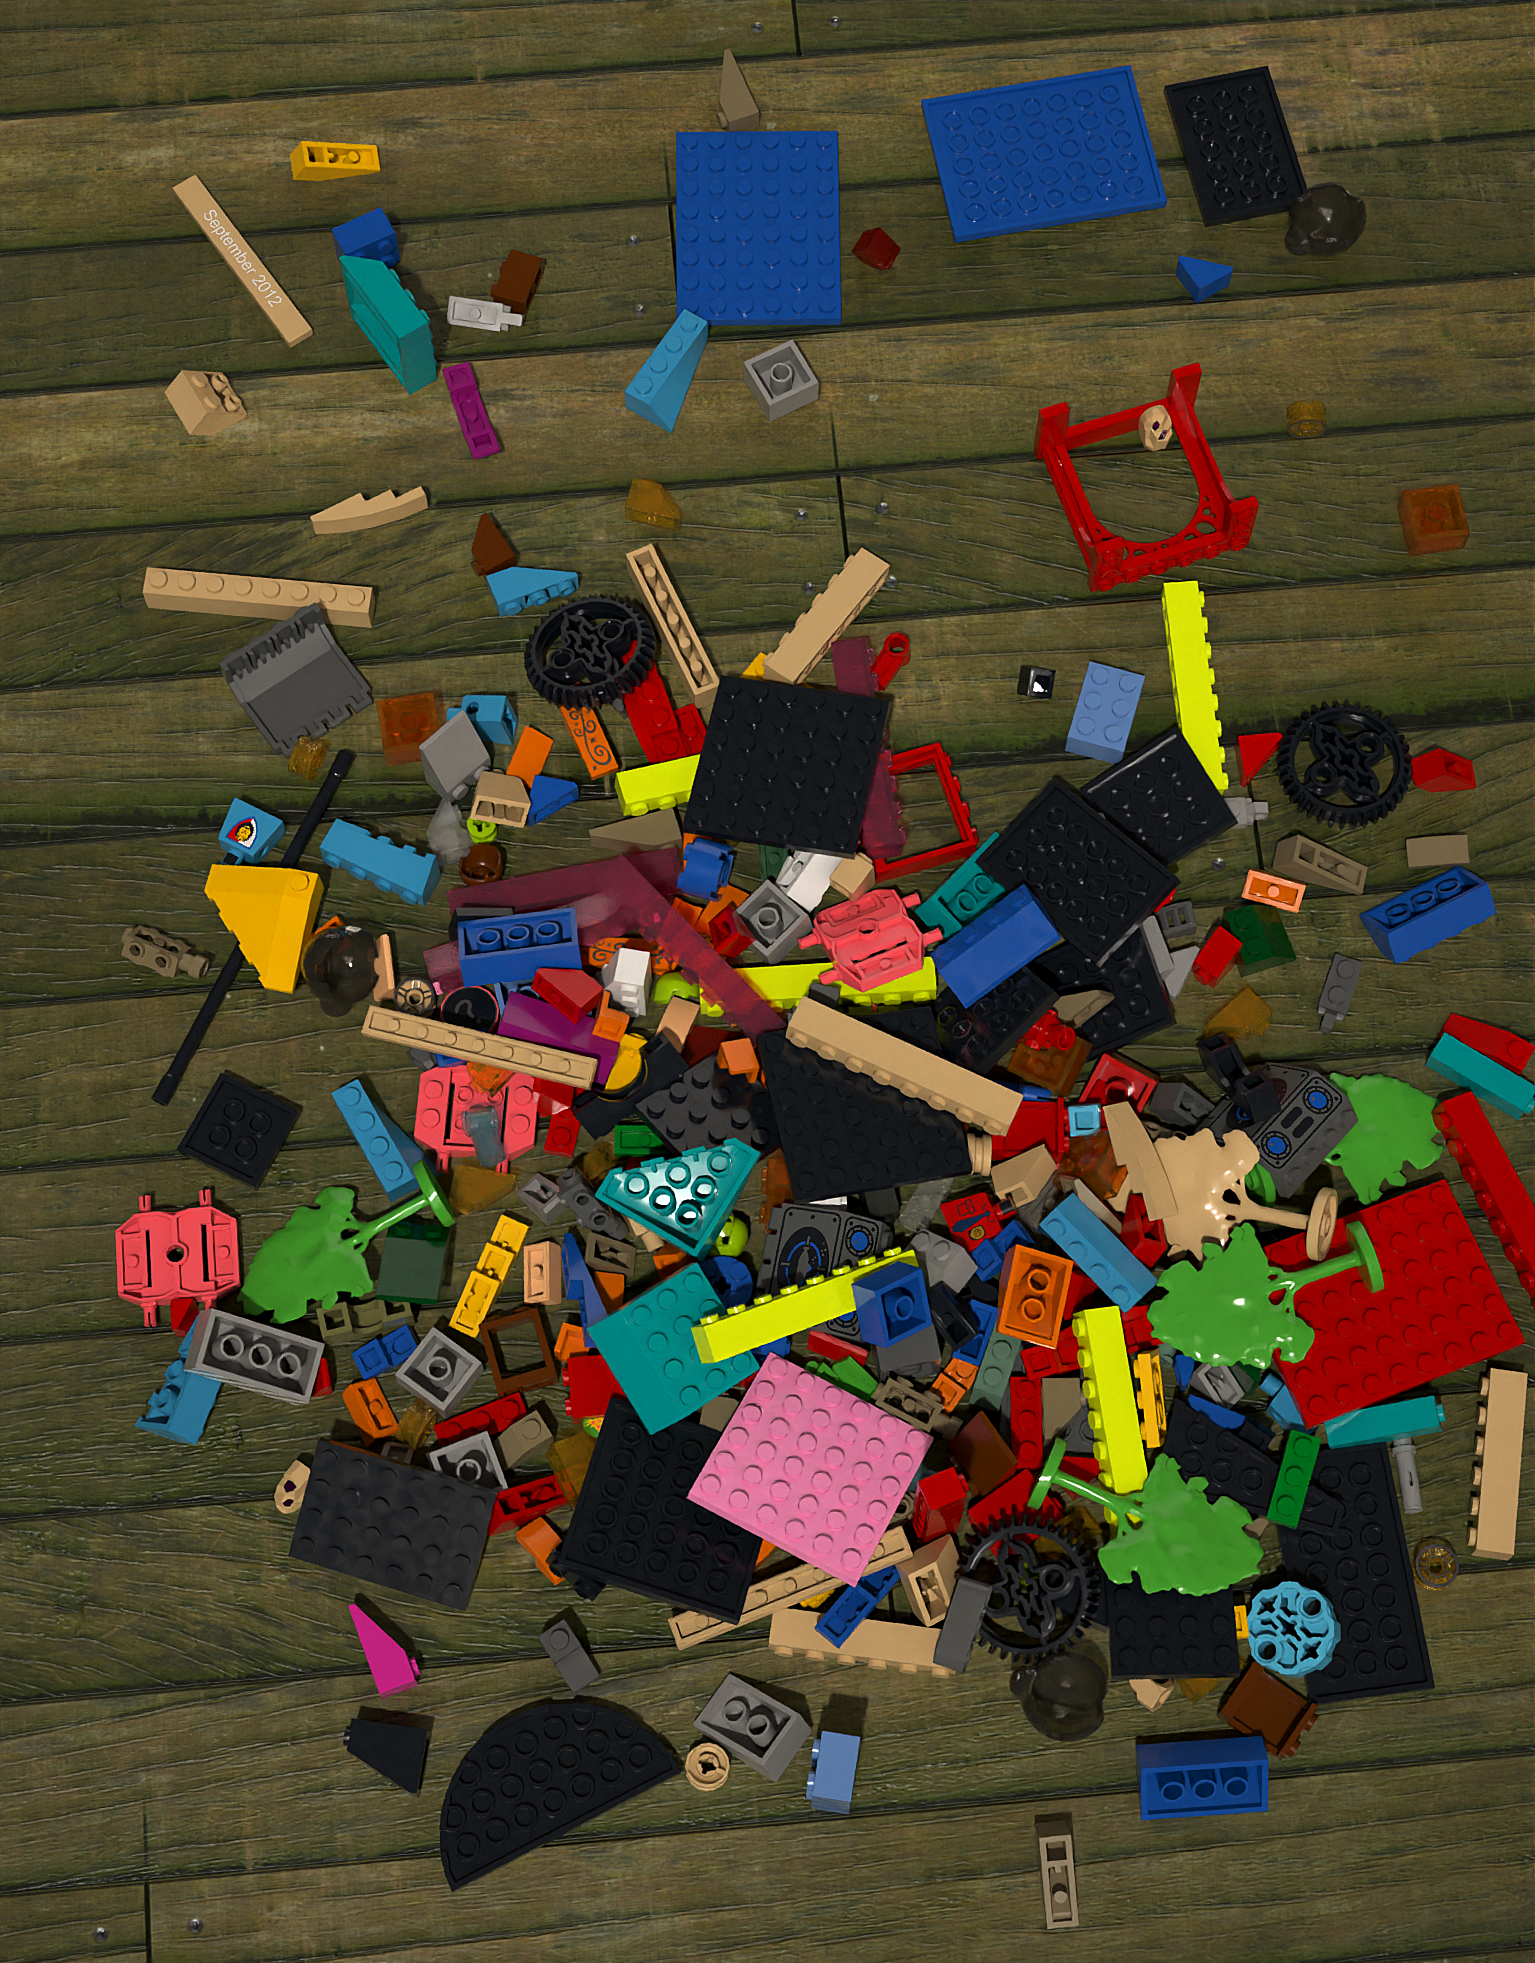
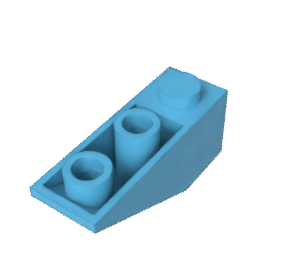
(523, 587)

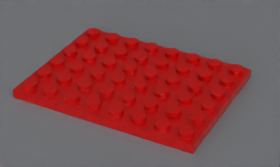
(1428, 1321)

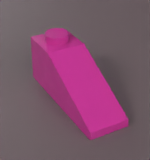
(387, 1660)

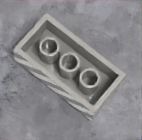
(254, 1356)

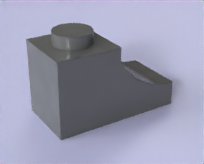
(1180, 1105)
(568, 1657)

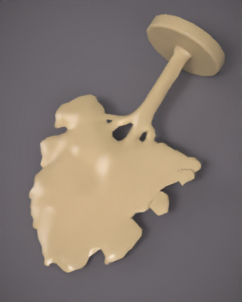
(1198, 1178)

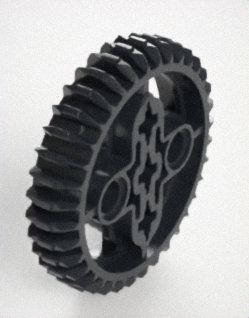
(591, 663)
(1344, 765)
(1032, 1603)

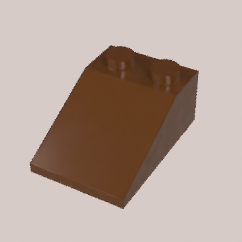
(982, 1457)

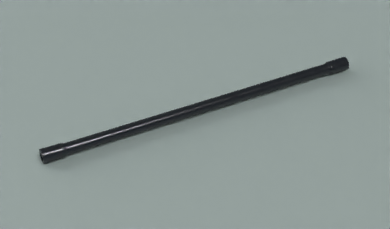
(170, 1080)

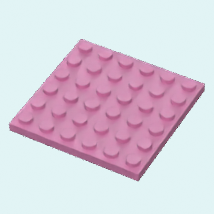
(811, 1469)

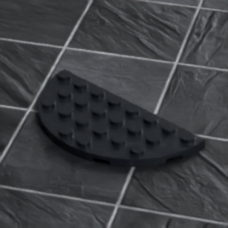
(542, 1780)

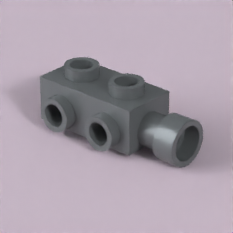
(579, 1193)

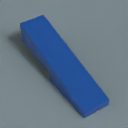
(580, 1286)
(856, 1605)

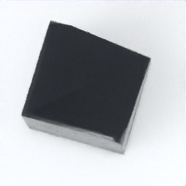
(1036, 682)

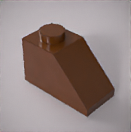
(490, 550)

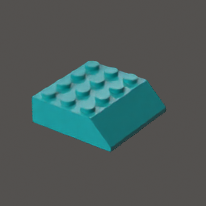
(390, 320)
(655, 1353)

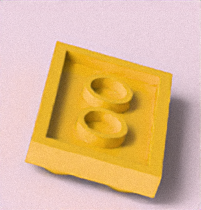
(1151, 1397)

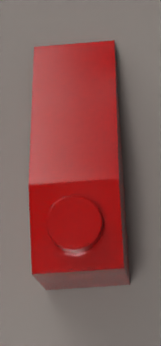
(1490, 1041)
(526, 1503)

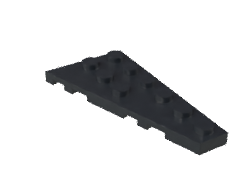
(1238, 1470)

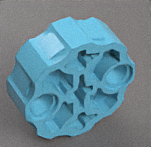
(1297, 1602)

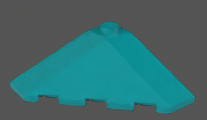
(962, 896)
(684, 1196)

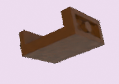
(1268, 1710)

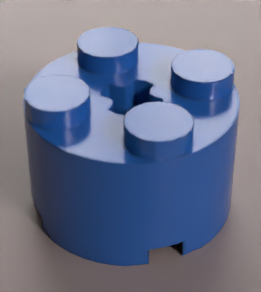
(706, 869)
(733, 1275)

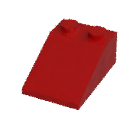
(1117, 1082)

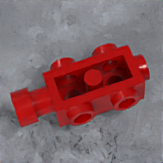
(1049, 1032)

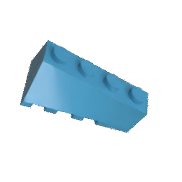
(667, 374)
(381, 862)
(381, 1141)
(1098, 1252)
(183, 1401)

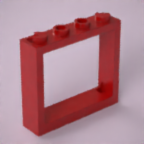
(959, 811)

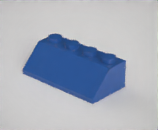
(1429, 913)
(995, 945)
(518, 946)
(1202, 1778)

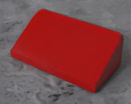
(837, 1347)

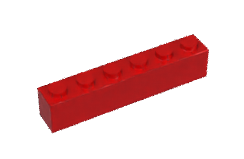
(938, 1505)

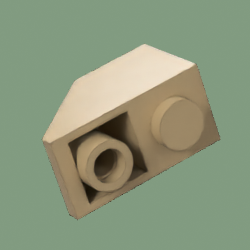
(853, 876)
(1023, 1175)

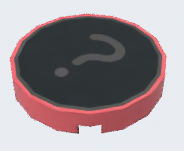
(470, 1008)

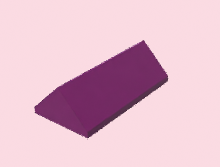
(544, 1025)

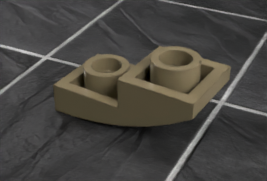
(1438, 851)

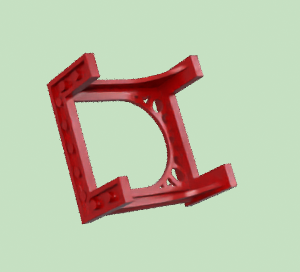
(1104, 561)

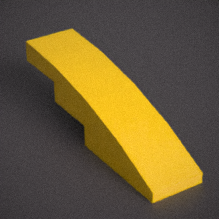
(489, 1276)

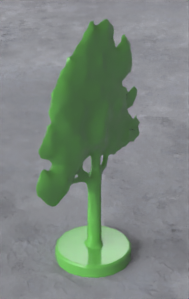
(1390, 1128)
(313, 1260)
(1225, 1306)
(1182, 1535)

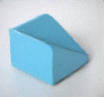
(1084, 1119)

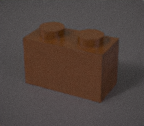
(518, 281)

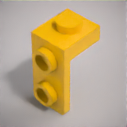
(626, 1062)

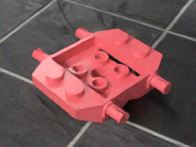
(842, 938)
(433, 1113)
(180, 1278)

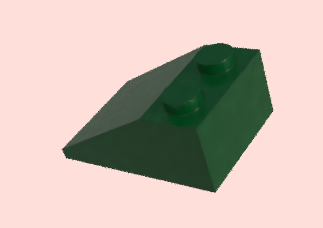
(414, 1263)

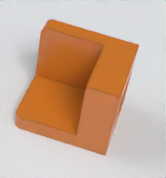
(608, 1021)
(739, 1058)
(670, 1260)
(570, 1343)

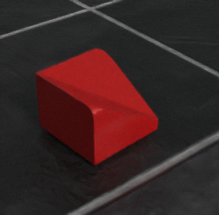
(183, 1315)

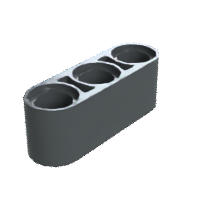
(962, 1624)

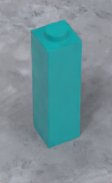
(1482, 1077)
(1386, 1423)

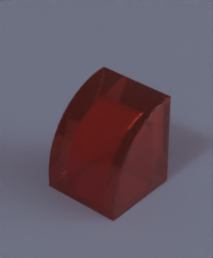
(876, 249)

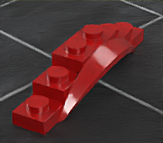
(653, 717)
(1045, 1362)

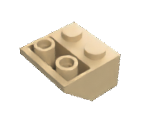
(204, 401)
(930, 1579)

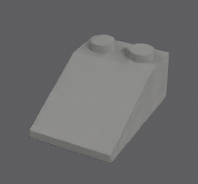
(454, 758)
(753, 1727)

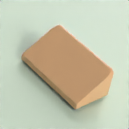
(385, 969)
(542, 1274)

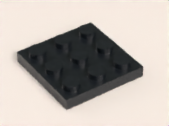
(238, 1131)

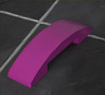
(470, 411)

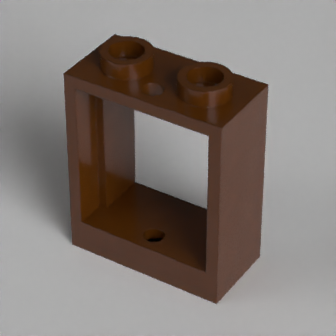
(527, 1381)

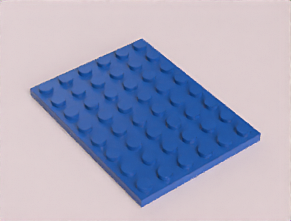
(1043, 153)
(758, 227)

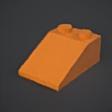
(1032, 1295)

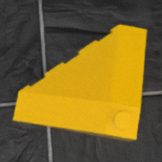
(269, 915)

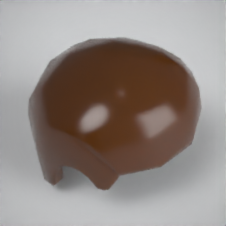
(481, 865)

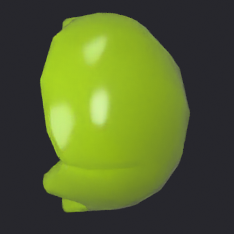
(673, 984)
(731, 1240)

